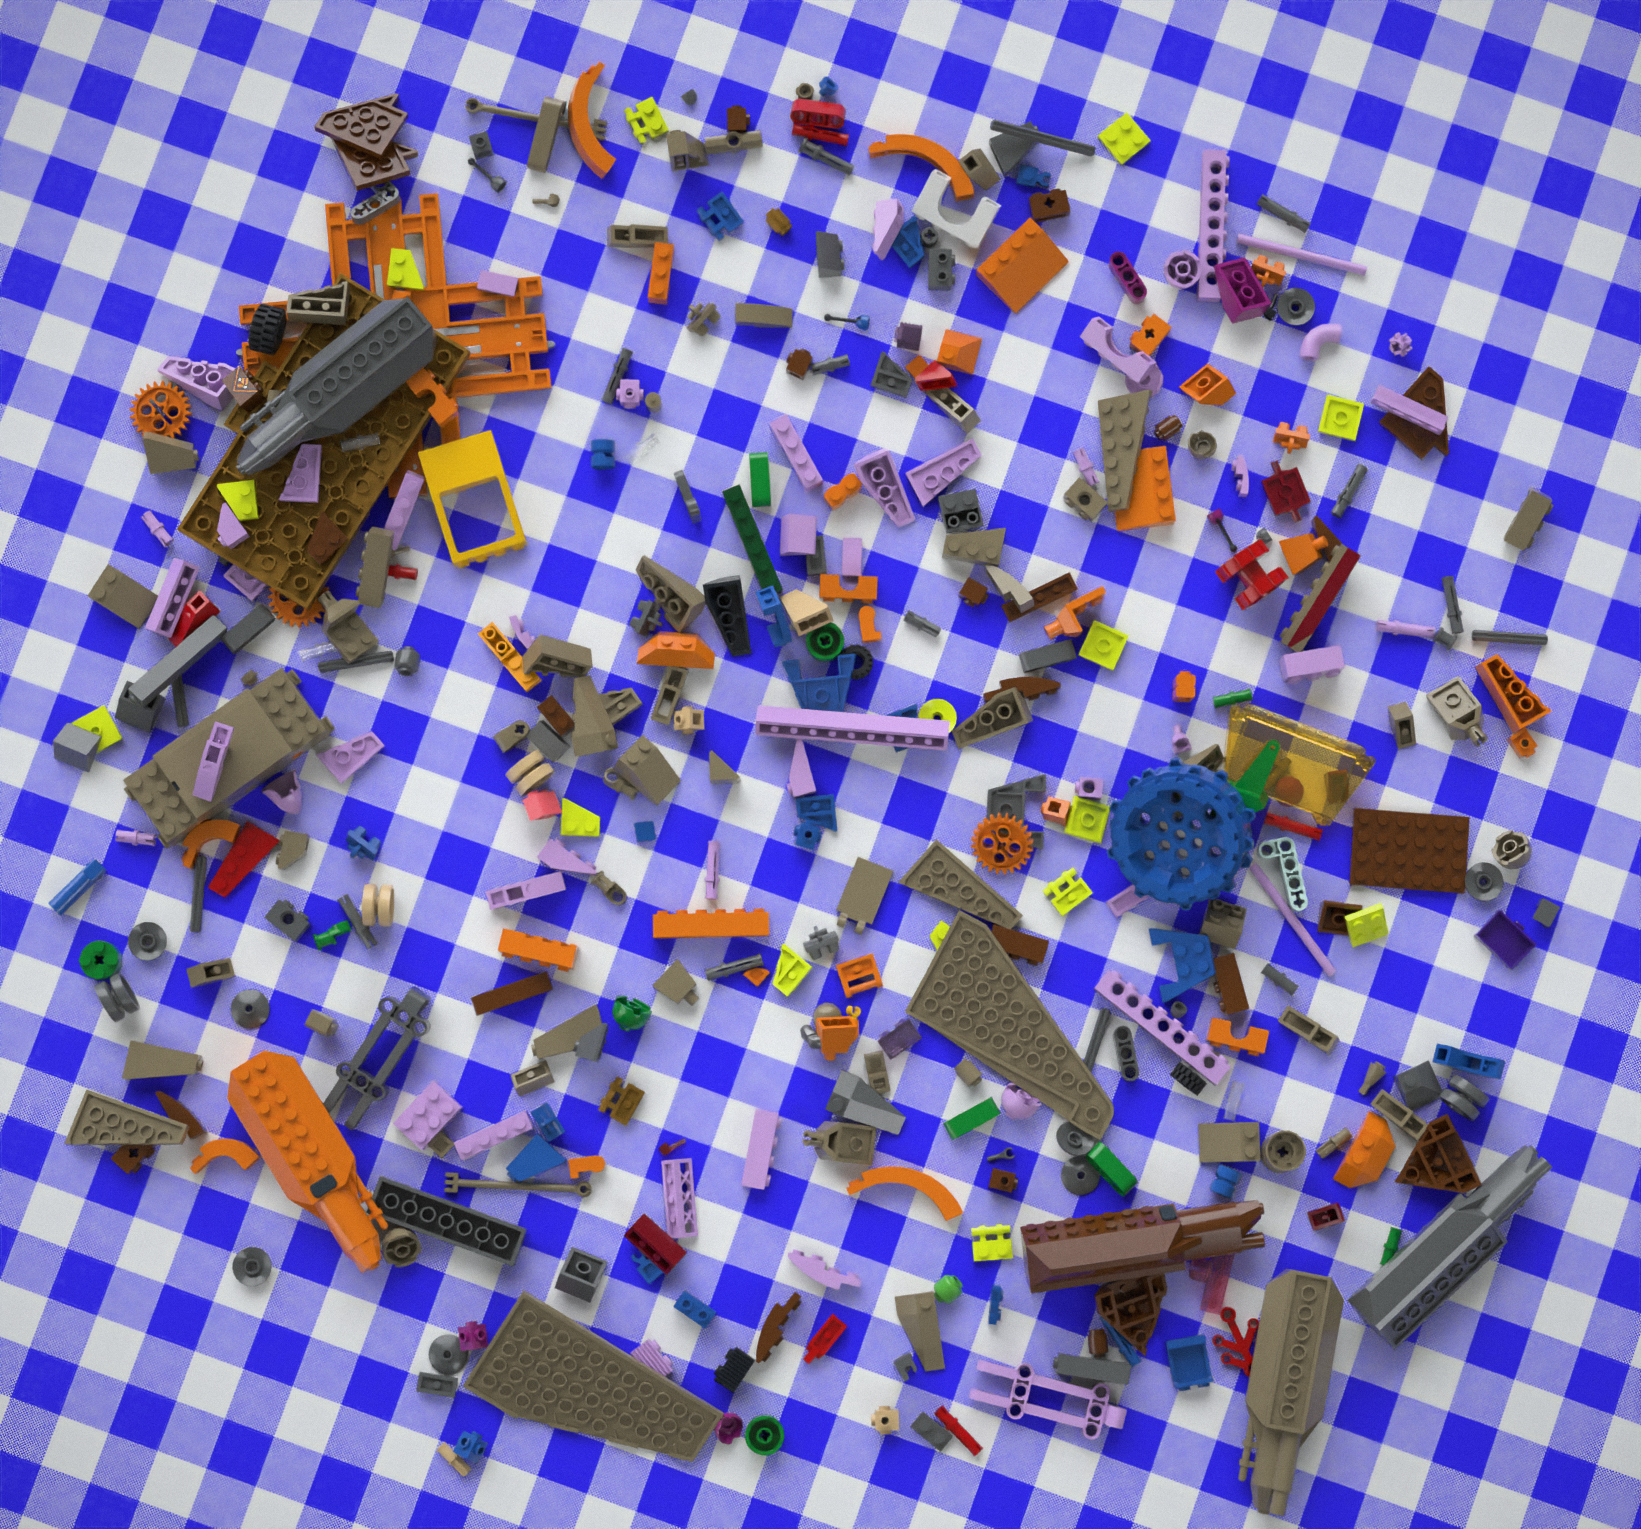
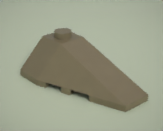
(676, 596)
(920, 1321)

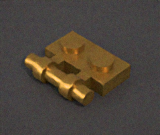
(626, 1104)

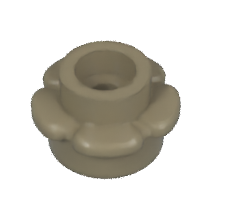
(805, 87)
(249, 678)

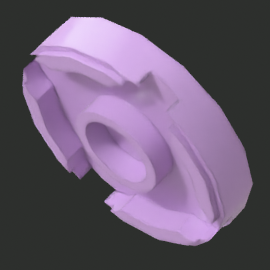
(1153, 382)

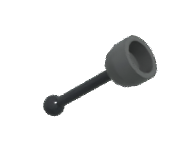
(497, 182)

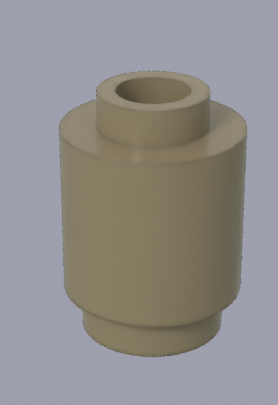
(968, 1073)

